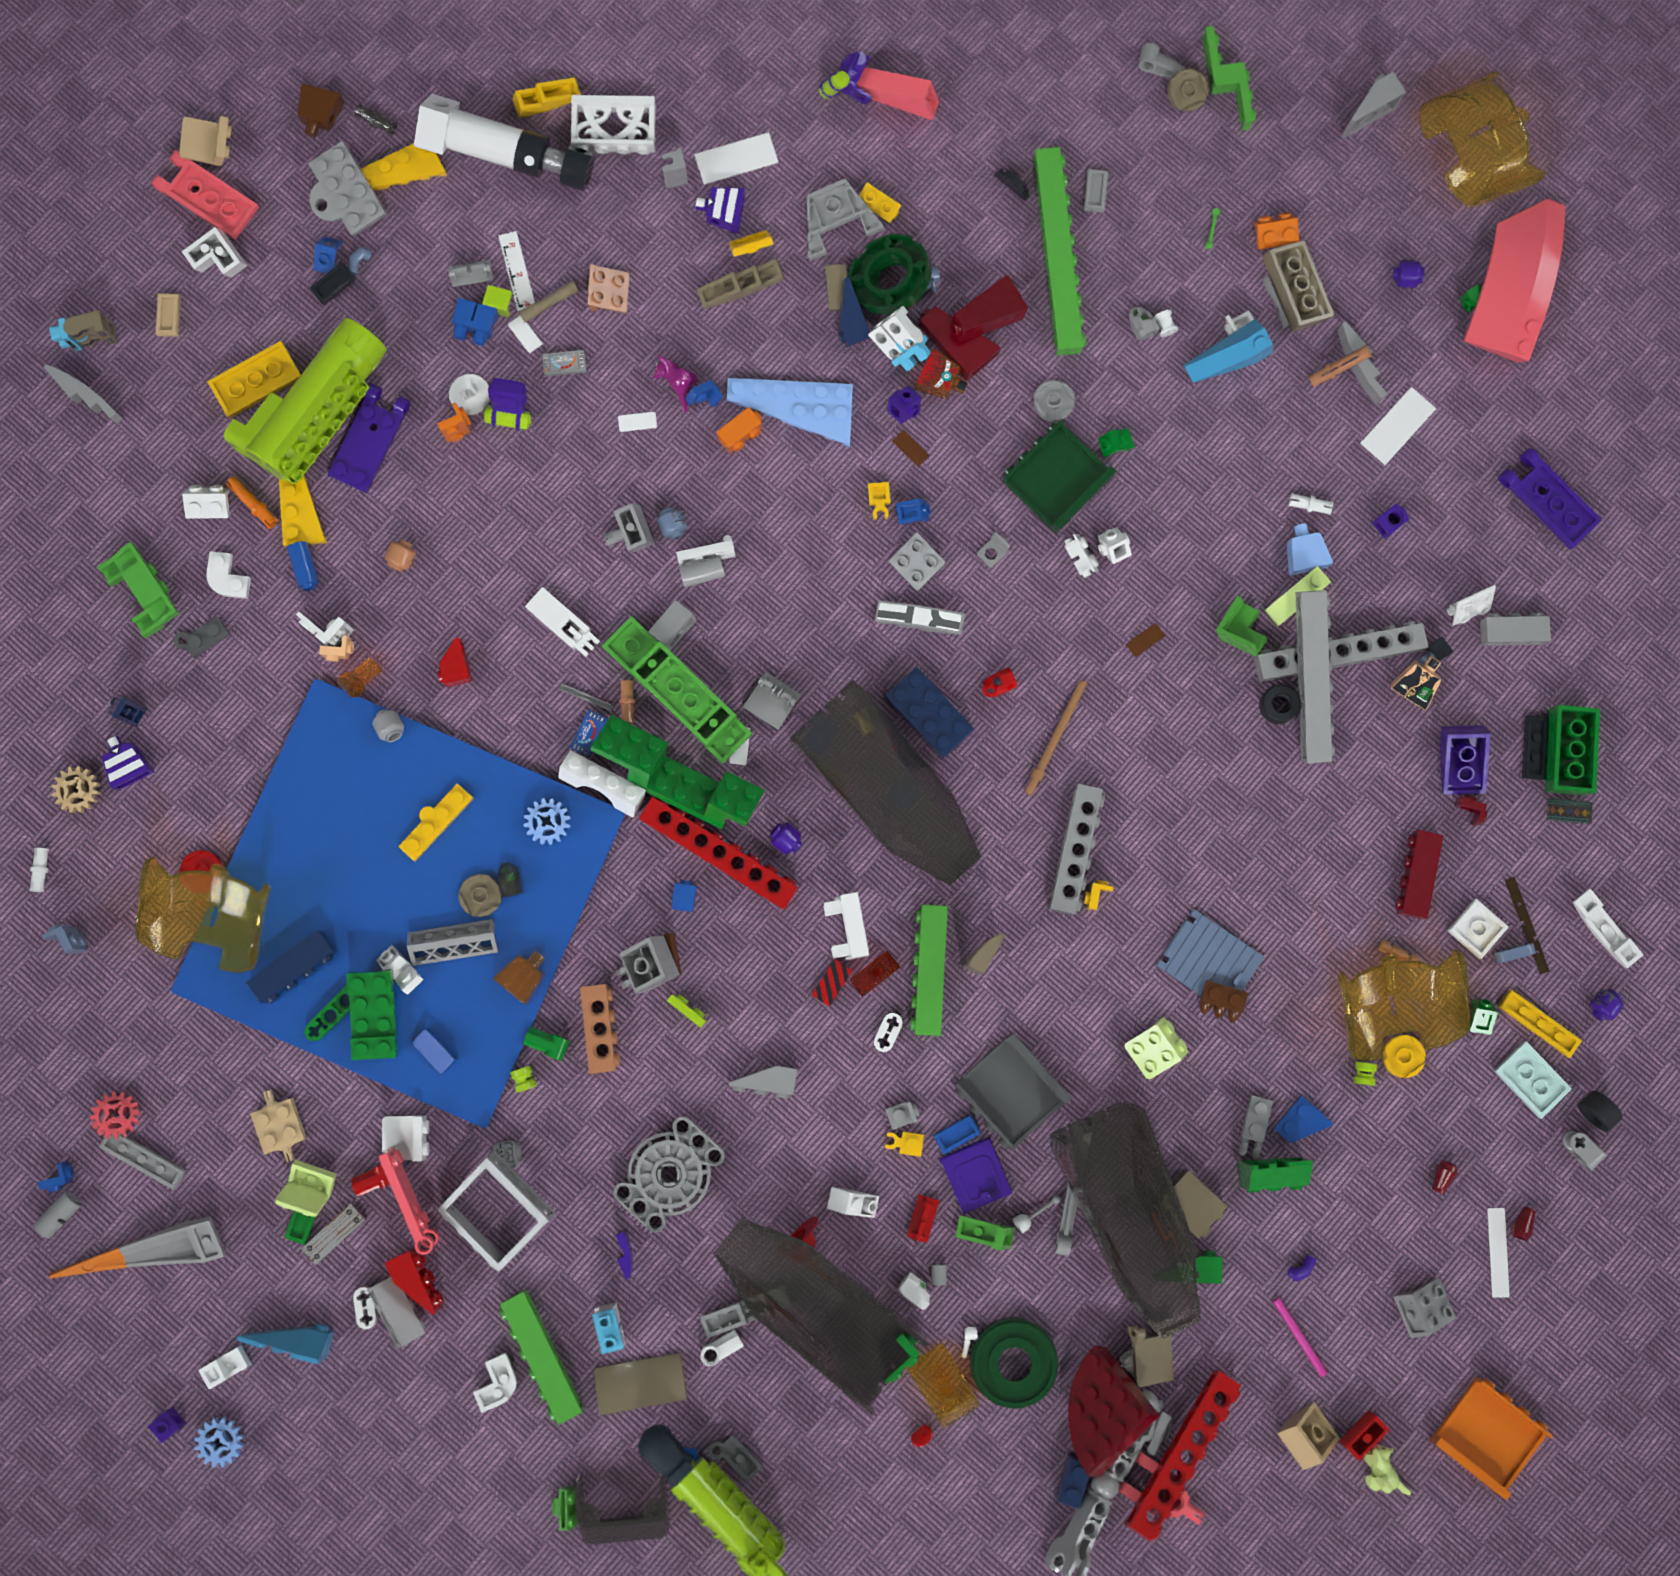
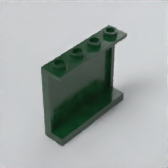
(1057, 477)

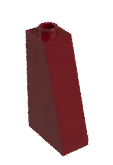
(989, 311)
(970, 354)

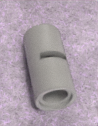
(702, 572)
(57, 1214)

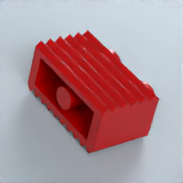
(1364, 1435)

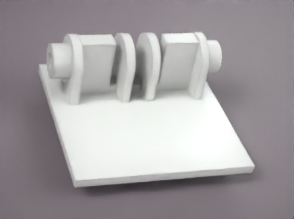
(1471, 606)

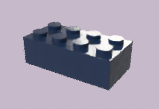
(929, 713)

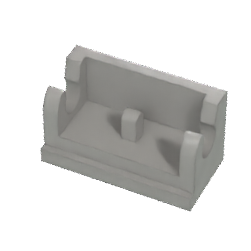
(676, 173)
(672, 625)

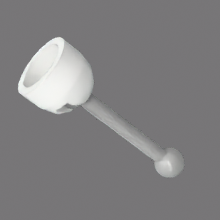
(1023, 1221)

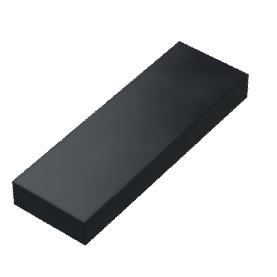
(1535, 748)

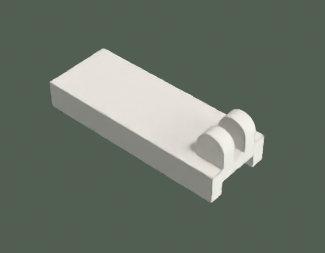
(723, 549)

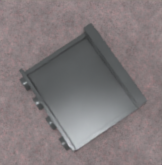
(1011, 1092)

